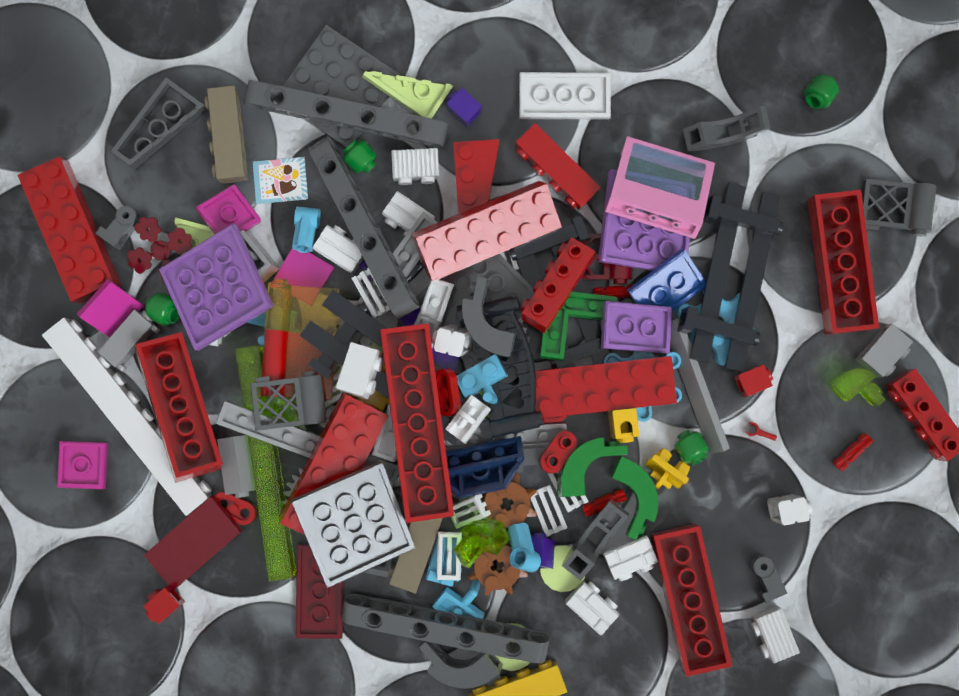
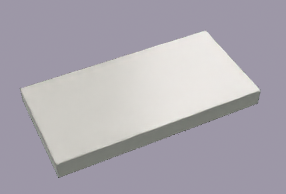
(564, 95)

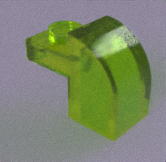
(856, 381)
(481, 536)

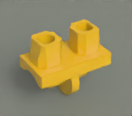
(664, 472)

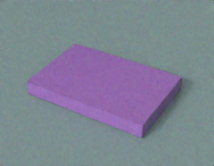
(636, 327)

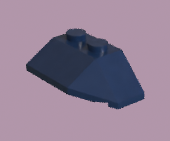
(484, 466)

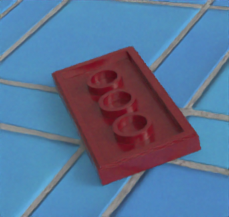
(193, 542)
(317, 607)

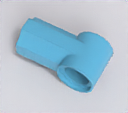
(306, 222)
(523, 553)

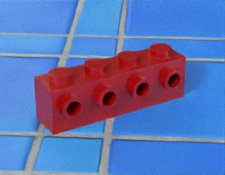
(557, 167)
(557, 285)
(926, 414)

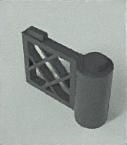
(917, 211)
(307, 395)

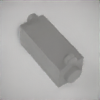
(122, 343)
(237, 466)

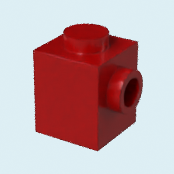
(754, 380)
(162, 604)

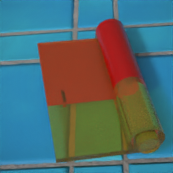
(284, 350)

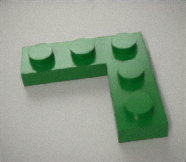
(577, 305)

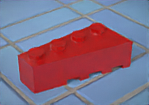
(474, 171)

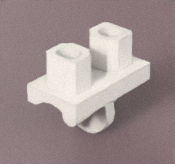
(468, 419)

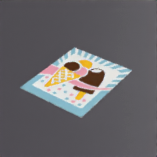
(280, 180)

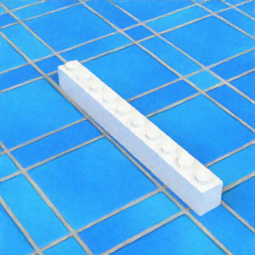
(122, 410)

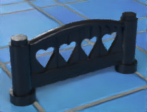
(502, 417)

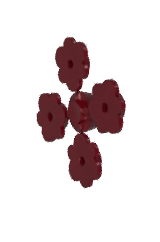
(159, 249)

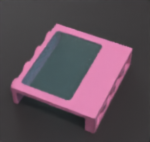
(661, 187)

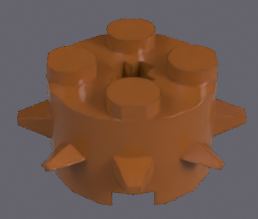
(519, 508)
(493, 578)

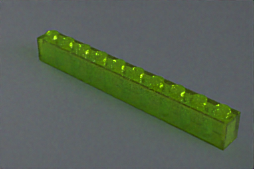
(266, 475)

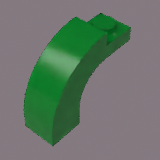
(571, 476)
(644, 492)

